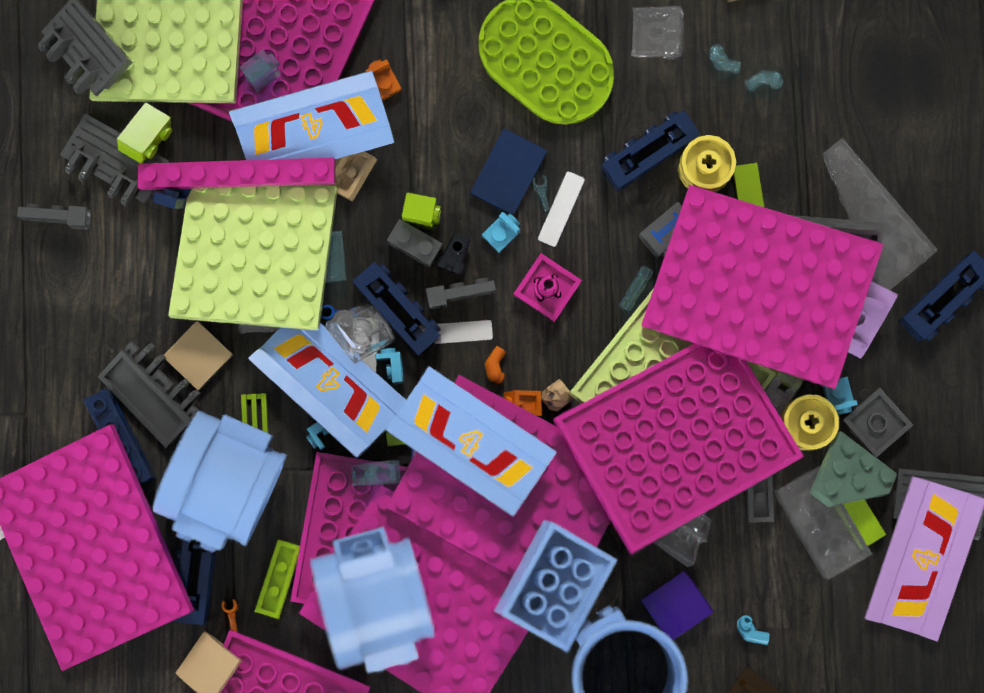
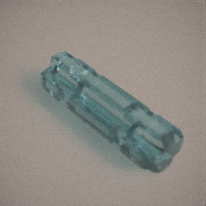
(636, 288)

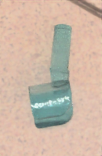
(542, 192)

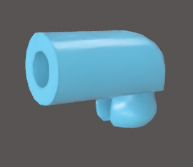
(749, 632)

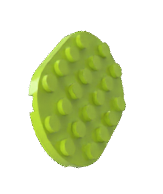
(546, 60)

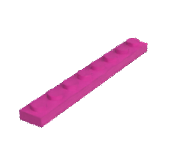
(237, 173)

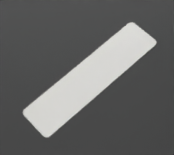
(561, 209)
(464, 331)

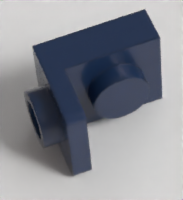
(172, 198)

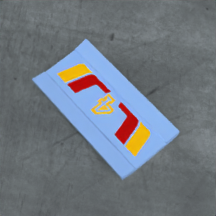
(316, 122)
(325, 383)
(471, 441)

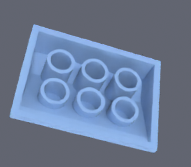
(555, 585)

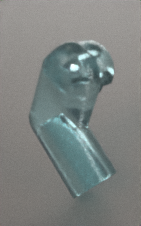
(721, 61)
(764, 77)

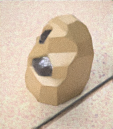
(556, 396)

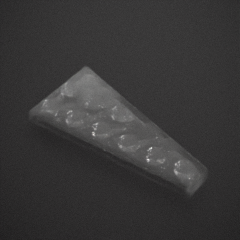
(869, 200)

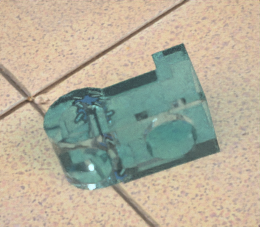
(376, 473)

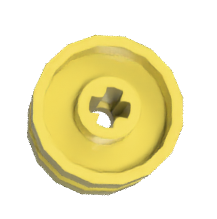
(707, 150)
(822, 417)

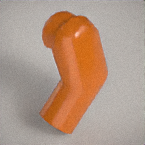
(492, 366)

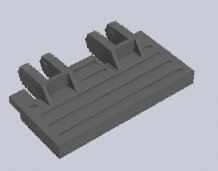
(88, 49)
(100, 147)
(148, 395)
(965, 483)

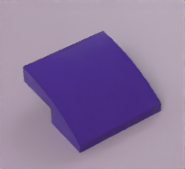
(677, 605)

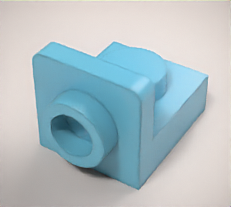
(502, 231)
(395, 369)
(840, 397)
(313, 437)

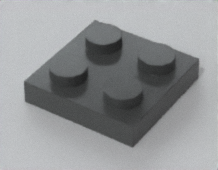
(877, 422)

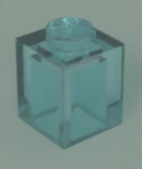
(261, 70)

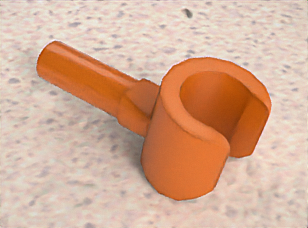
(231, 614)

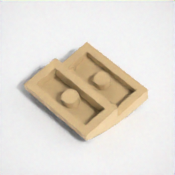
(352, 172)
(208, 665)

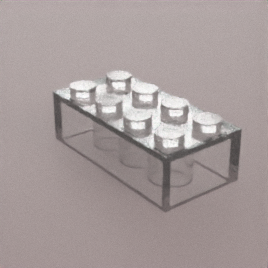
(824, 531)

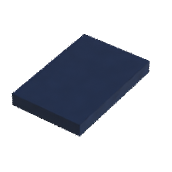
(508, 172)

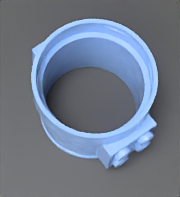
(219, 481)
(372, 601)
(612, 620)

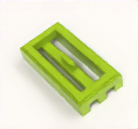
(253, 397)

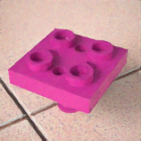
(565, 284)

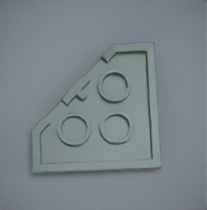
(850, 474)

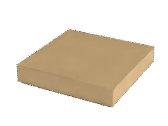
(198, 355)

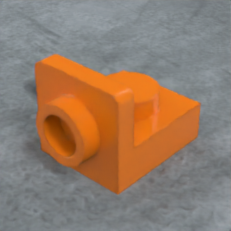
(385, 78)
(527, 400)

